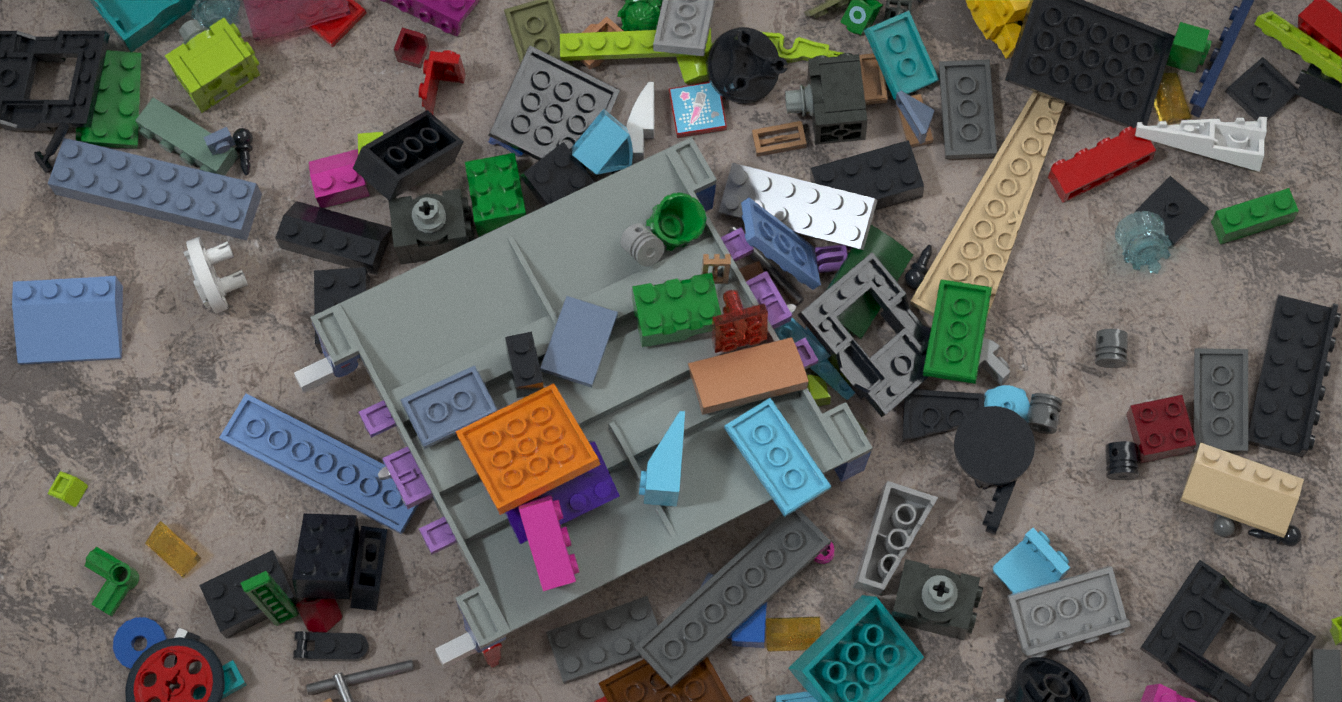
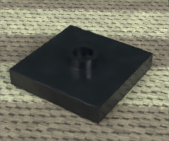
(1176, 207)

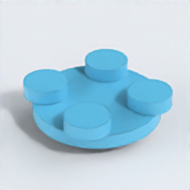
(1008, 397)

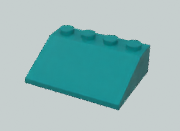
(857, 656)

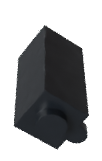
(1320, 88)

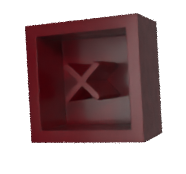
(1161, 429)

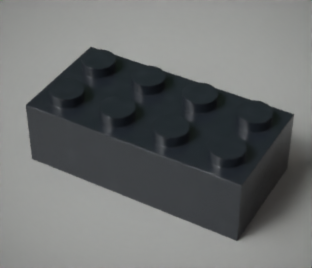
(407, 155)
(882, 174)

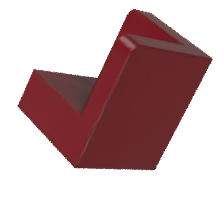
(411, 47)
(319, 614)

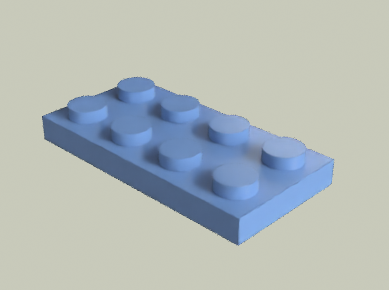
(780, 243)

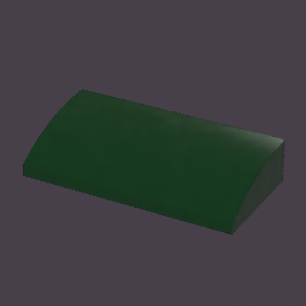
(893, 257)

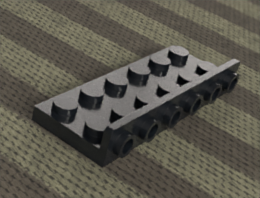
(1293, 376)

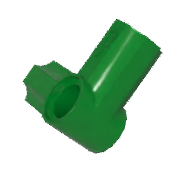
(113, 590)

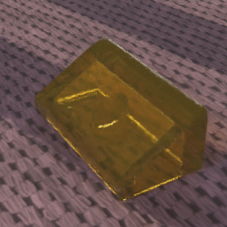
(1170, 100)
(172, 549)
(792, 633)

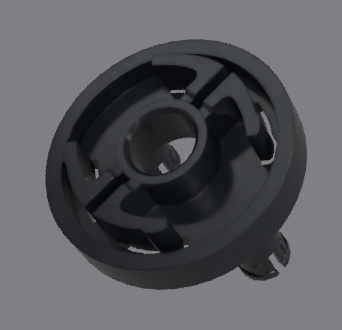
(1050, 686)

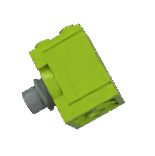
(212, 62)

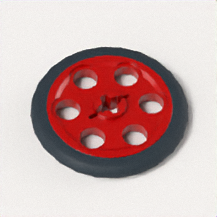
(187, 652)

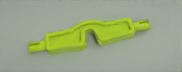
(801, 50)

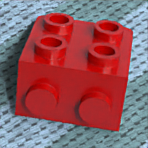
(439, 67)

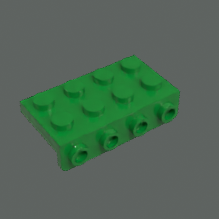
(116, 103)

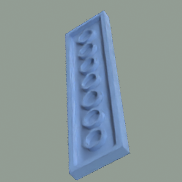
(316, 461)

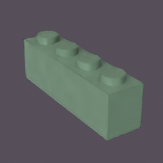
(183, 137)

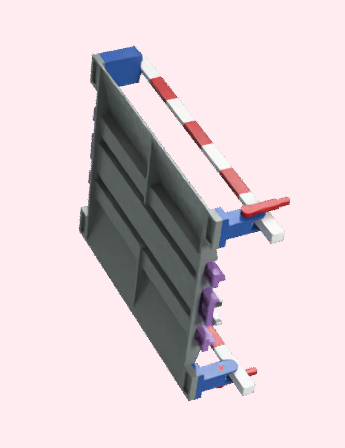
(516, 283)

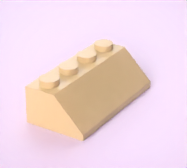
(1242, 490)

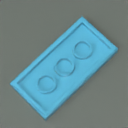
(777, 457)

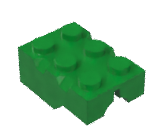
(495, 192)
(675, 309)

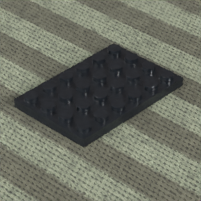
(1090, 59)

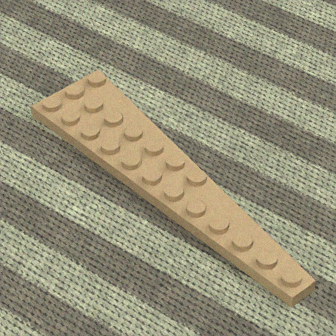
(991, 220)

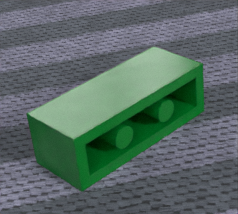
(1254, 216)

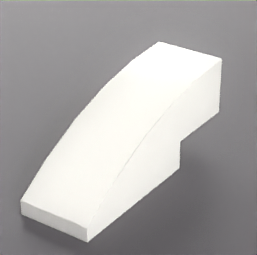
(642, 121)

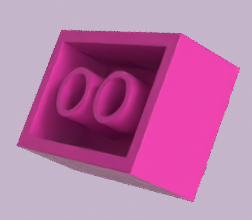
(549, 542)

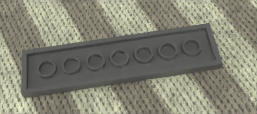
(732, 596)

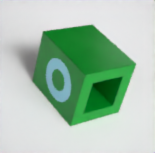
(861, 15)

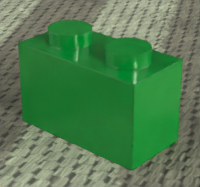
(1189, 47)

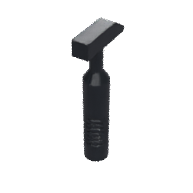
(52, 147)

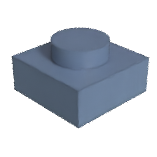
(219, 141)

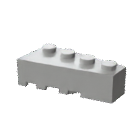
(892, 530)

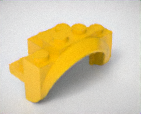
(997, 21)

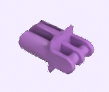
(831, 257)

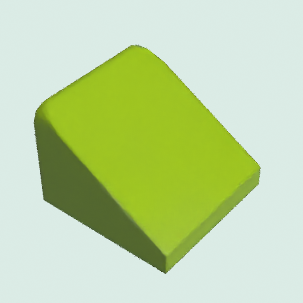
(67, 489)

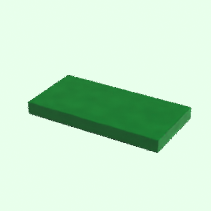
(957, 331)

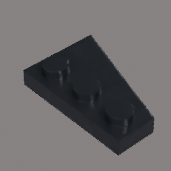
(936, 411)

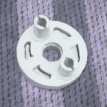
(210, 286)

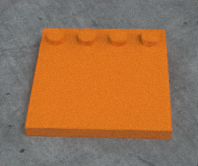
(527, 448)

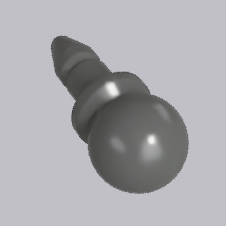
(1223, 526)

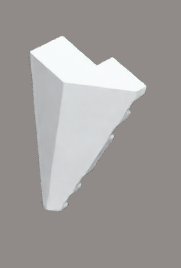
(1230, 142)

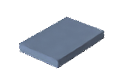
(579, 341)
(448, 406)

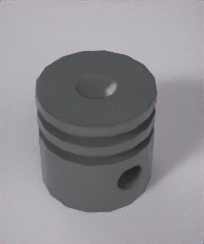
(1111, 348)
(1044, 413)

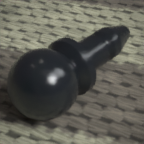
(243, 140)
(918, 270)
(1292, 537)

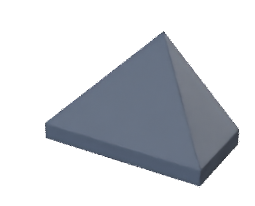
(916, 114)

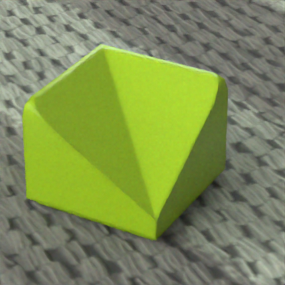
(818, 390)

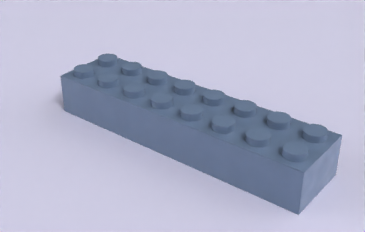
(155, 188)

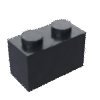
(524, 364)

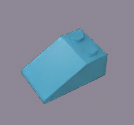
(662, 479)

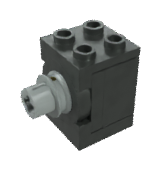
(832, 99)
(430, 225)
(937, 600)

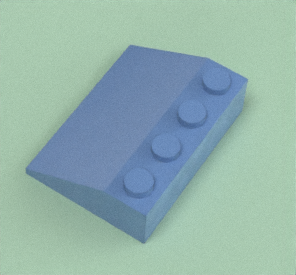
(68, 319)

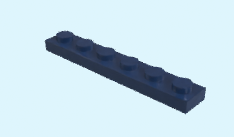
(1219, 57)

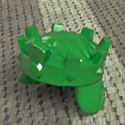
(640, 15)
(677, 220)

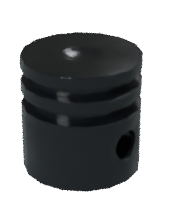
(1122, 460)

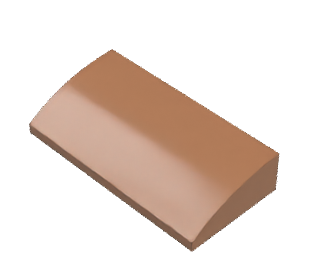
(748, 375)

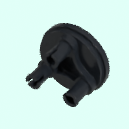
(743, 65)
(994, 446)

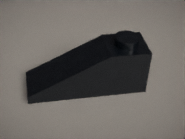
(368, 568)

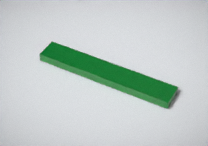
(270, 598)

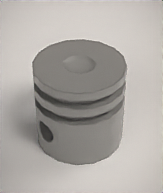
(642, 245)

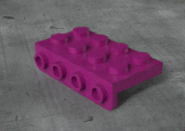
(443, 14)

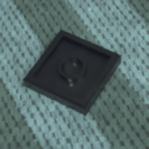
(1262, 90)

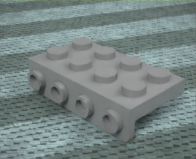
(1068, 612)

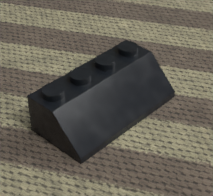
(333, 237)

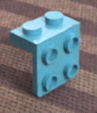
(1031, 563)

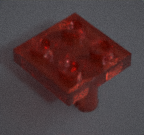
(738, 325)

